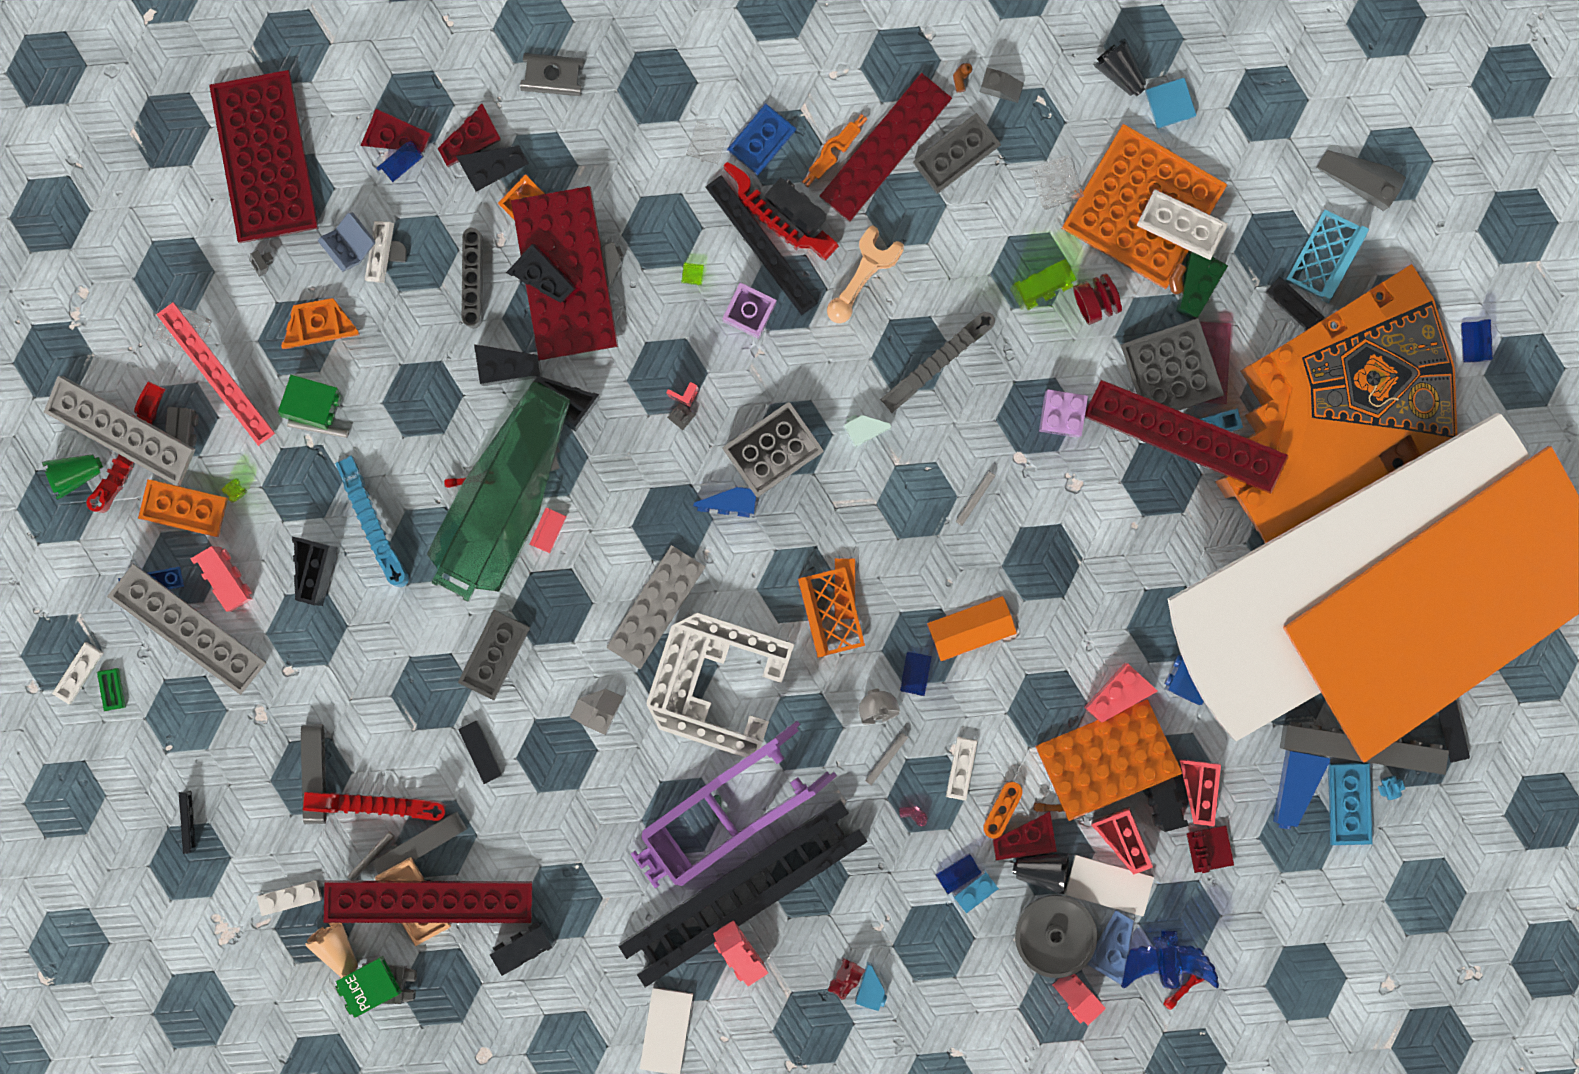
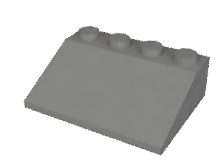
(772, 449)

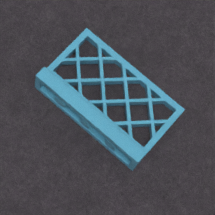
(1342, 265)

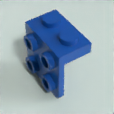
(1181, 684)

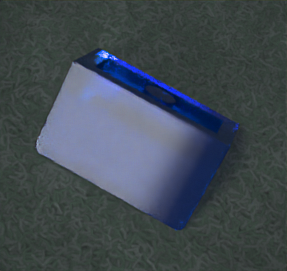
(401, 161)
(1476, 341)
(915, 673)
(958, 873)

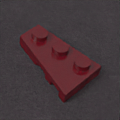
(392, 133)
(471, 137)
(1027, 840)

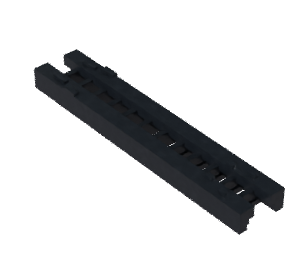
(709, 895)

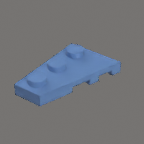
(1113, 947)

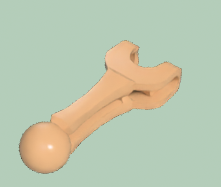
(873, 259)

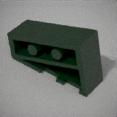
(1198, 284)

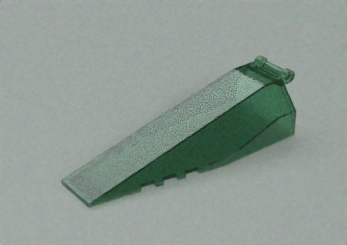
(500, 497)

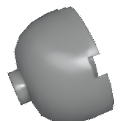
(878, 706)

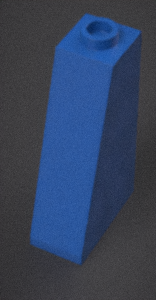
(1297, 786)

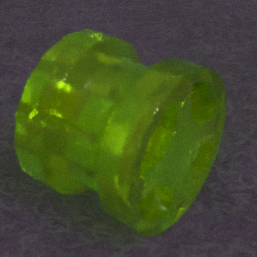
(234, 490)

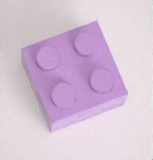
(749, 310)
(1063, 413)

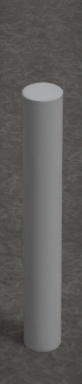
(331, 430)
(975, 498)
(886, 759)
(370, 856)

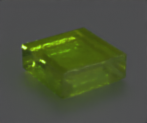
(692, 274)

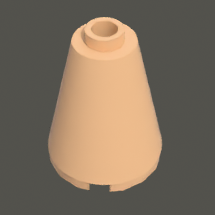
(333, 949)

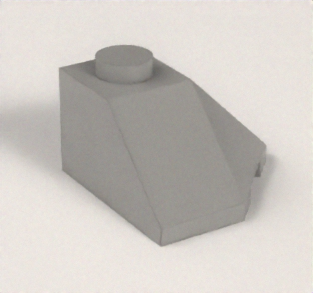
(597, 710)

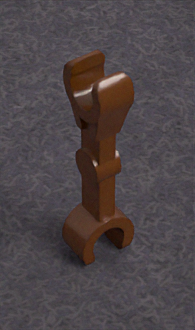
(1043, 807)

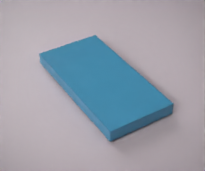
(1350, 804)

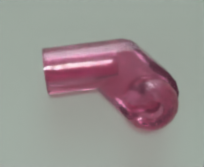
(915, 813)

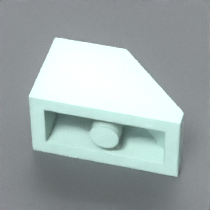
(864, 428)

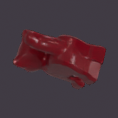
(846, 979)

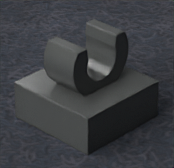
(260, 262)
(681, 416)

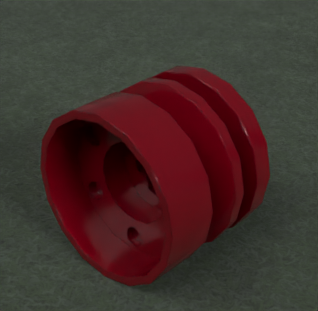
(1094, 300)

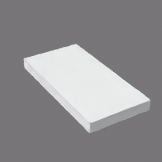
(1182, 224)
(1109, 885)
(666, 1031)

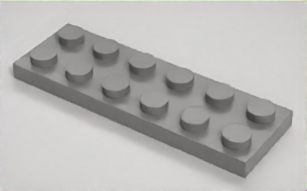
(655, 607)

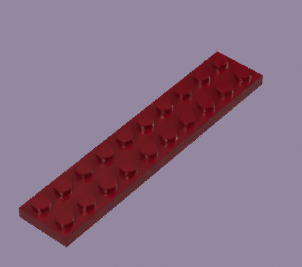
(1186, 436)
(427, 901)

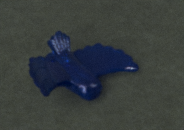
(1169, 962)

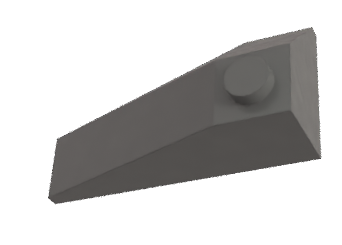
(1368, 179)

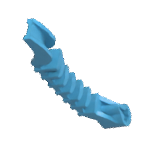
(362, 505)

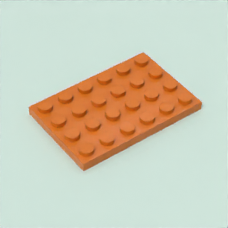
(1108, 760)

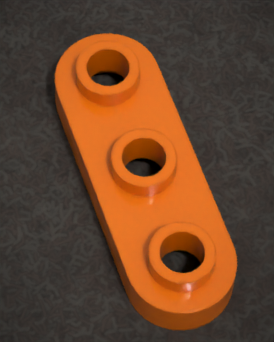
(1002, 819)

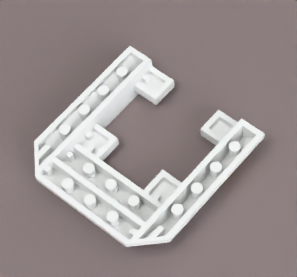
(679, 670)

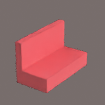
(688, 396)
(548, 530)

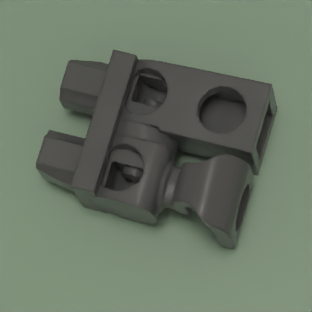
(402, 974)

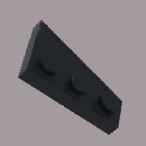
(491, 165)
(539, 271)

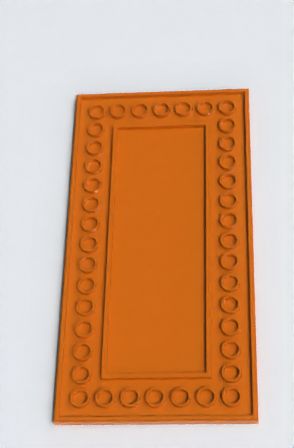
(1447, 606)

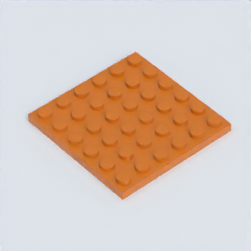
(1120, 193)

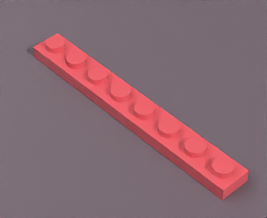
(215, 373)

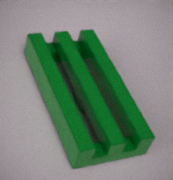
(119, 690)

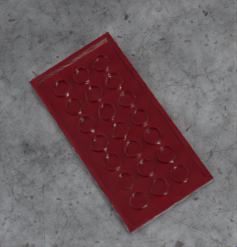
(263, 156)
(568, 234)

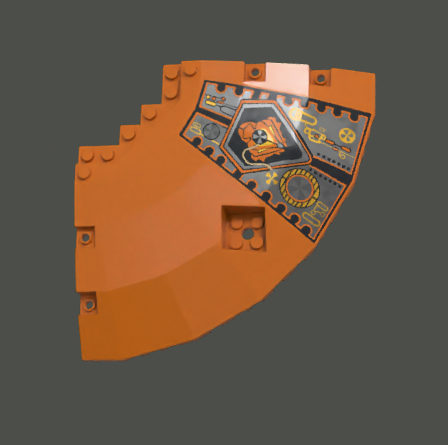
(1349, 402)

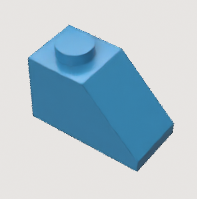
(870, 990)

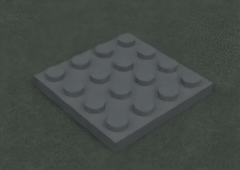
(1173, 366)

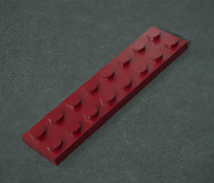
(885, 147)

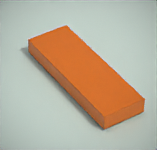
(842, 597)

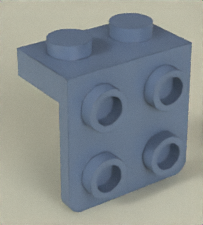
(348, 242)

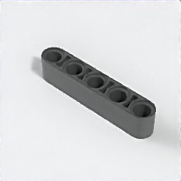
(470, 268)
(313, 767)
(421, 843)

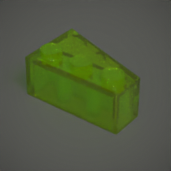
(1043, 285)

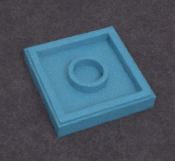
(1170, 103)

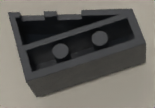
(1166, 806)

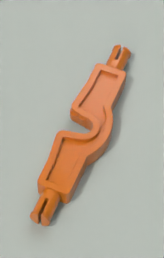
(840, 142)

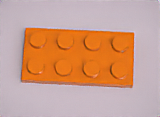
(183, 508)

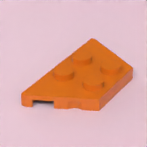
(317, 323)

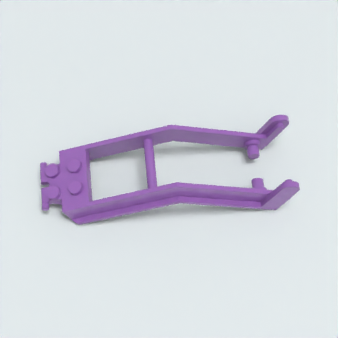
(666, 856)

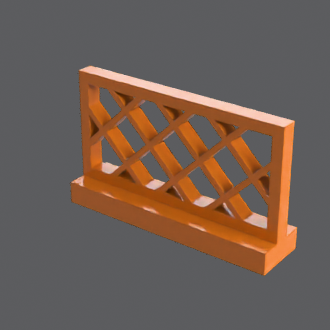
(814, 617)

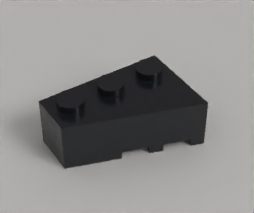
(795, 207)
(505, 366)
(580, 401)
(312, 570)
(522, 947)

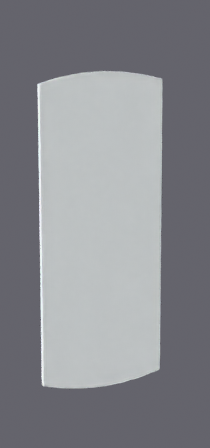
(1236, 616)

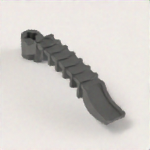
(909, 385)

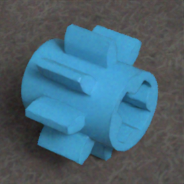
(1391, 787)

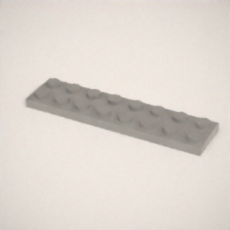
(119, 430)
(186, 629)

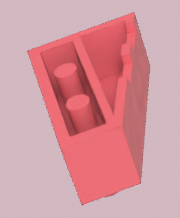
(223, 577)

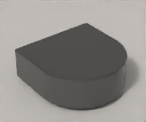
(397, 252)

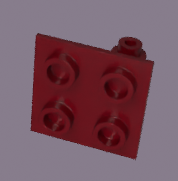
(1210, 849)

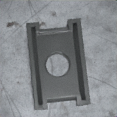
(566, 82)

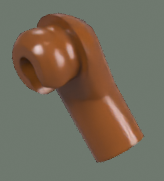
(960, 75)
(1175, 280)

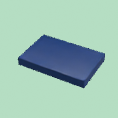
(761, 139)

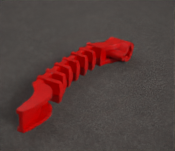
(822, 244)
(108, 488)
(372, 804)

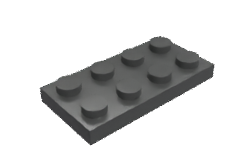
(956, 153)
(494, 655)

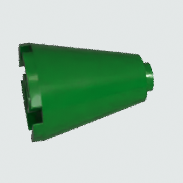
(71, 473)

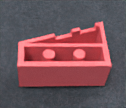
(1119, 693)
(1202, 789)
(1124, 837)
(739, 954)
(1081, 999)

